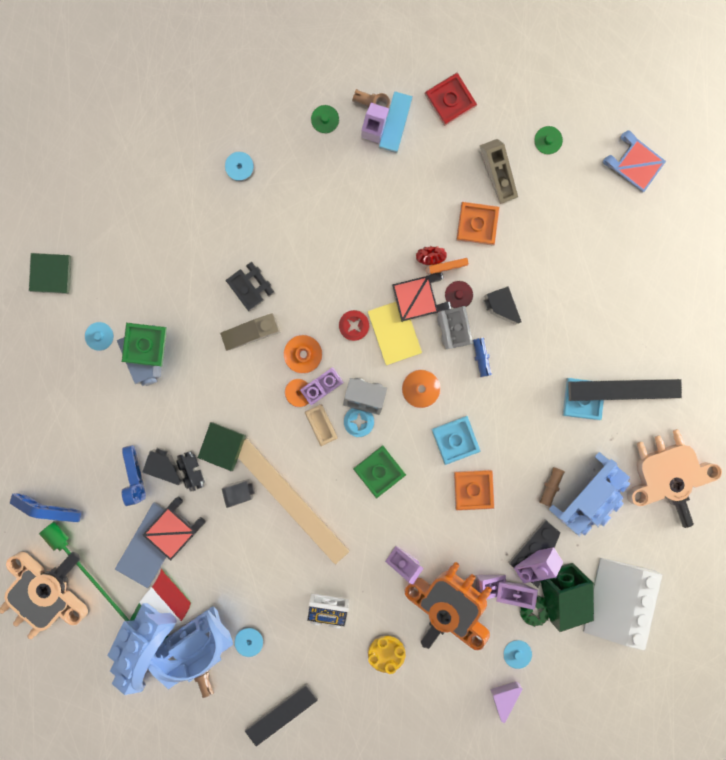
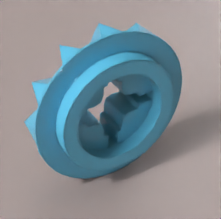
(352, 428)

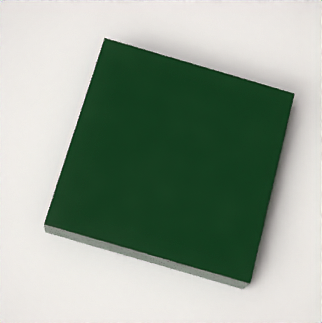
(49, 273)
(221, 446)

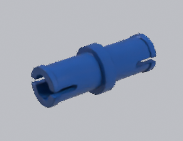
(482, 357)

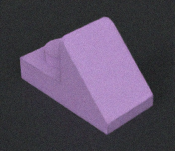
(404, 564)

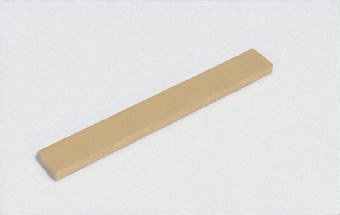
(292, 502)

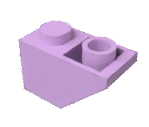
(374, 122)
(539, 566)

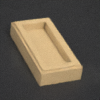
(321, 425)

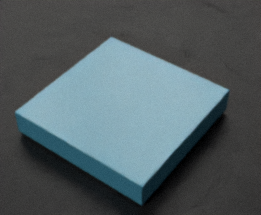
(582, 409)
(456, 440)

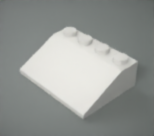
(624, 603)

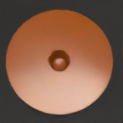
(293, 393)

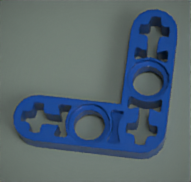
(135, 492)
(37, 510)

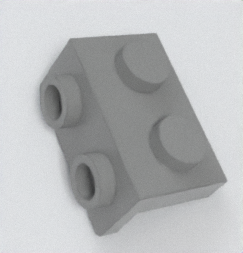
(454, 327)

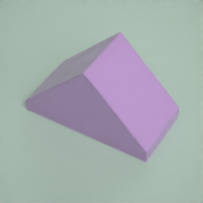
(491, 581)
(517, 594)
(505, 698)

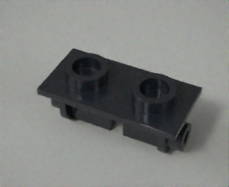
(191, 478)

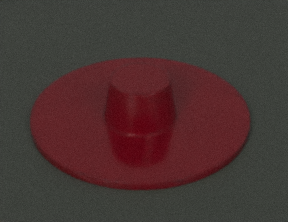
(459, 294)

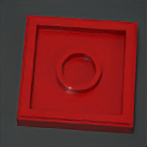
(450, 99)

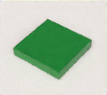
(144, 344)
(379, 471)

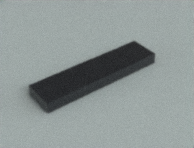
(281, 715)

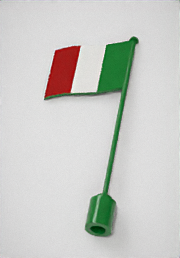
(162, 596)

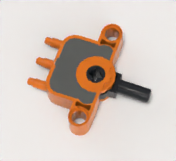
(451, 607)

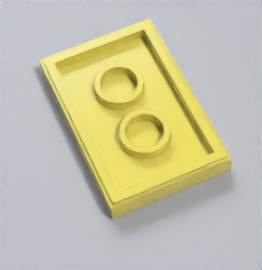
(395, 338)

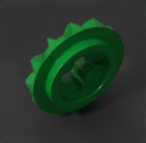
(532, 619)

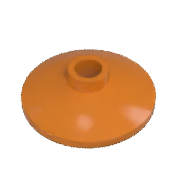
(292, 354)
(411, 385)

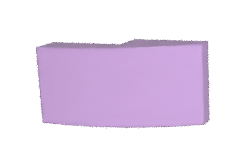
(322, 386)

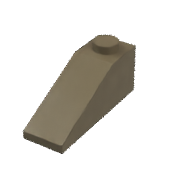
(499, 170)
(250, 331)

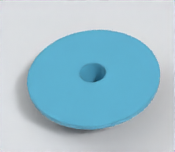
(239, 166)
(99, 336)
(248, 642)
(517, 654)

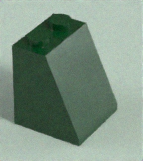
(569, 598)

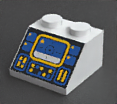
(328, 610)

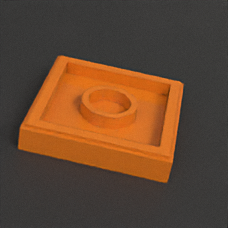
(477, 223)
(447, 266)
(474, 490)

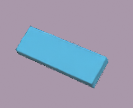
(395, 122)

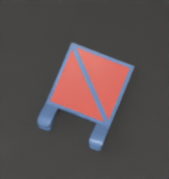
(638, 164)

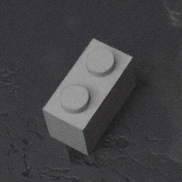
(365, 396)

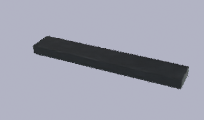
(625, 389)

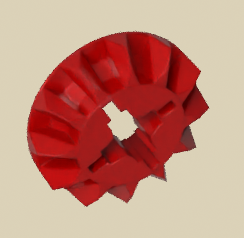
(431, 255)
(354, 316)

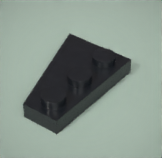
(542, 538)

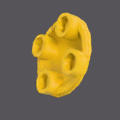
(386, 654)

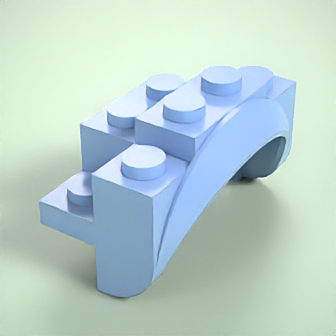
(596, 500)
(136, 646)
(193, 648)

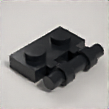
(245, 290)

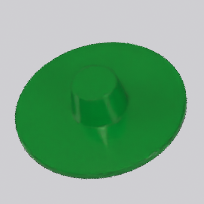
(325, 119)
(548, 140)

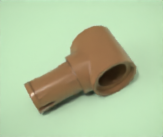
(366, 99)

